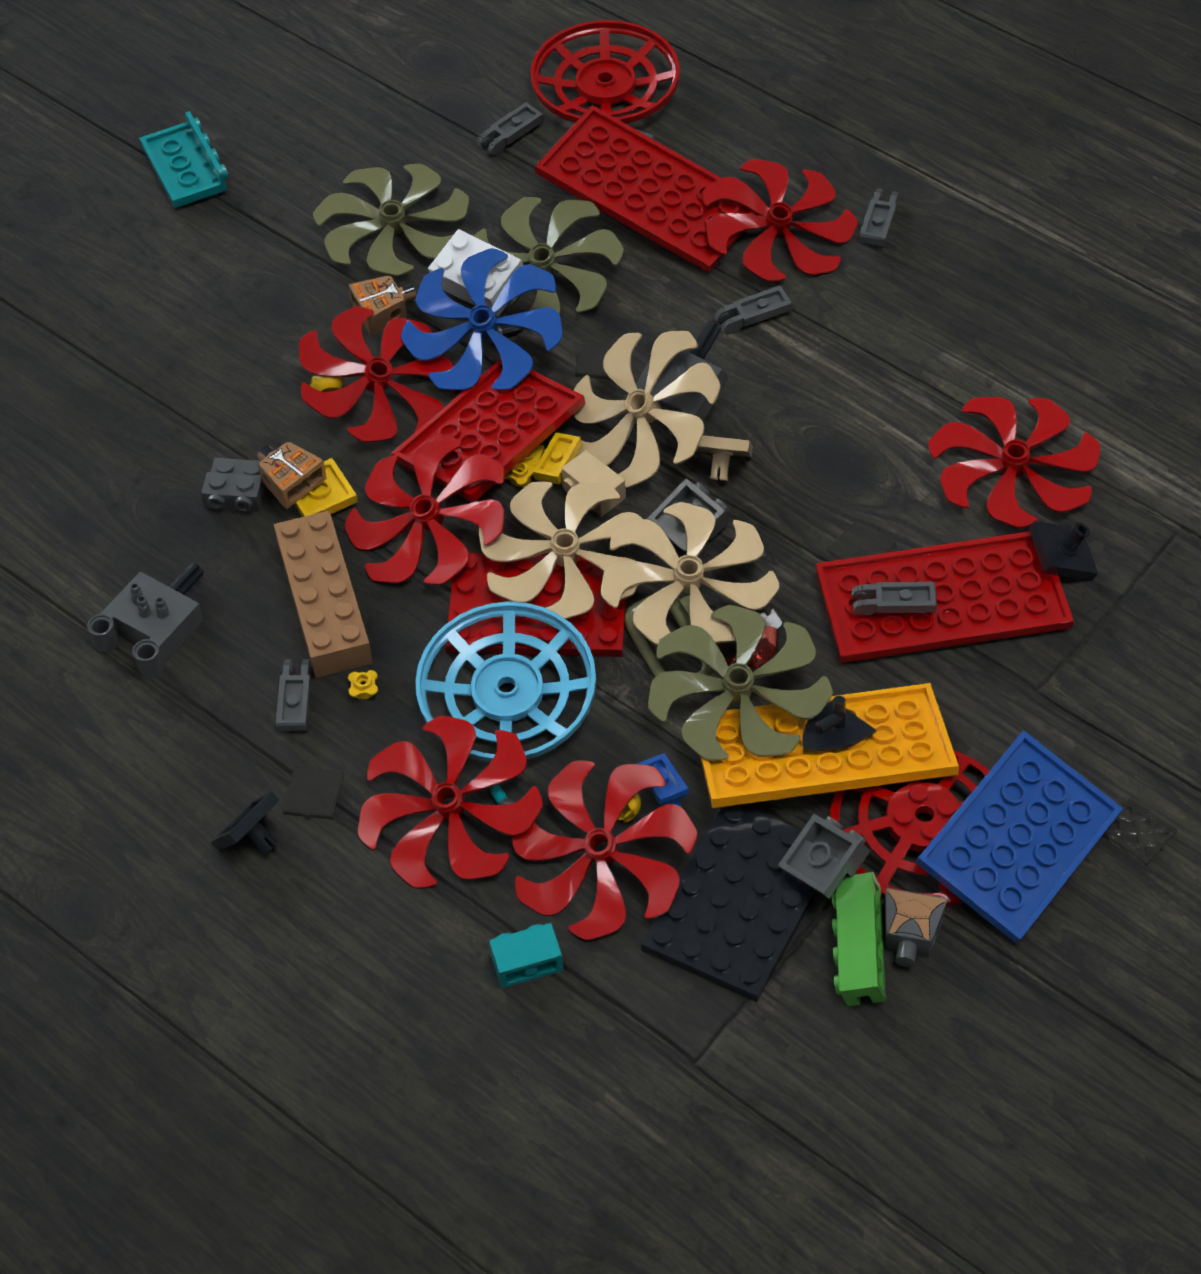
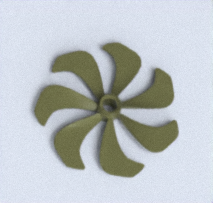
(389, 218)
(602, 242)
(701, 726)

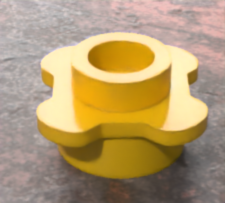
(520, 474)
(366, 690)

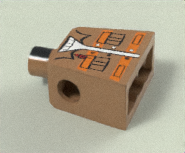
(383, 298)
(290, 472)

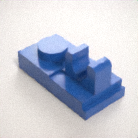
(675, 786)

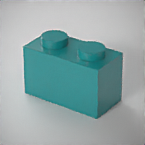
(526, 955)

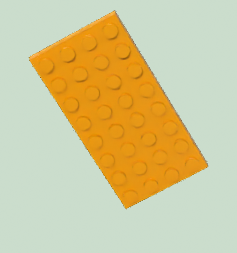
(906, 747)

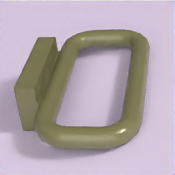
(682, 617)

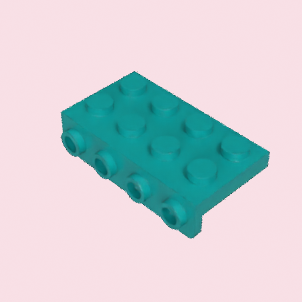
(185, 162)

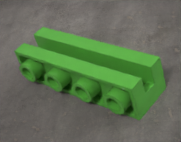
(859, 939)

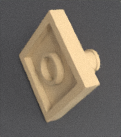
(722, 450)

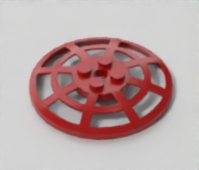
(605, 69)
(903, 824)

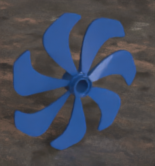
(474, 273)

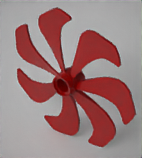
(776, 220)
(375, 373)
(1013, 459)
(426, 514)
(464, 856)
(609, 908)

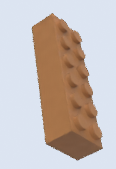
(323, 594)

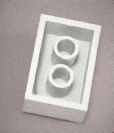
(456, 252)

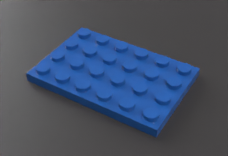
(1019, 836)

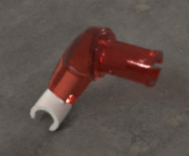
(768, 644)

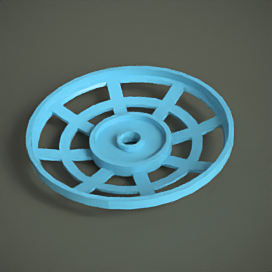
(508, 669)

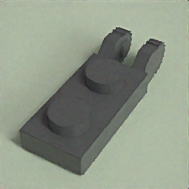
(510, 128)
(878, 219)
(754, 309)
(894, 597)
(293, 697)

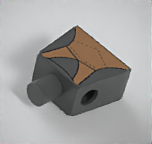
(911, 924)

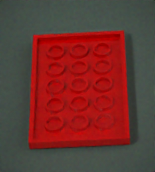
(494, 424)
(600, 626)

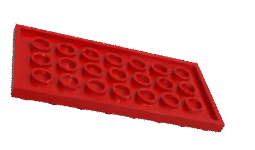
(638, 184)
(982, 594)

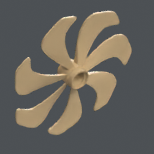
(644, 407)
(562, 549)
(685, 572)

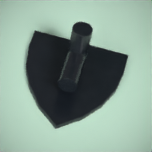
(835, 728)

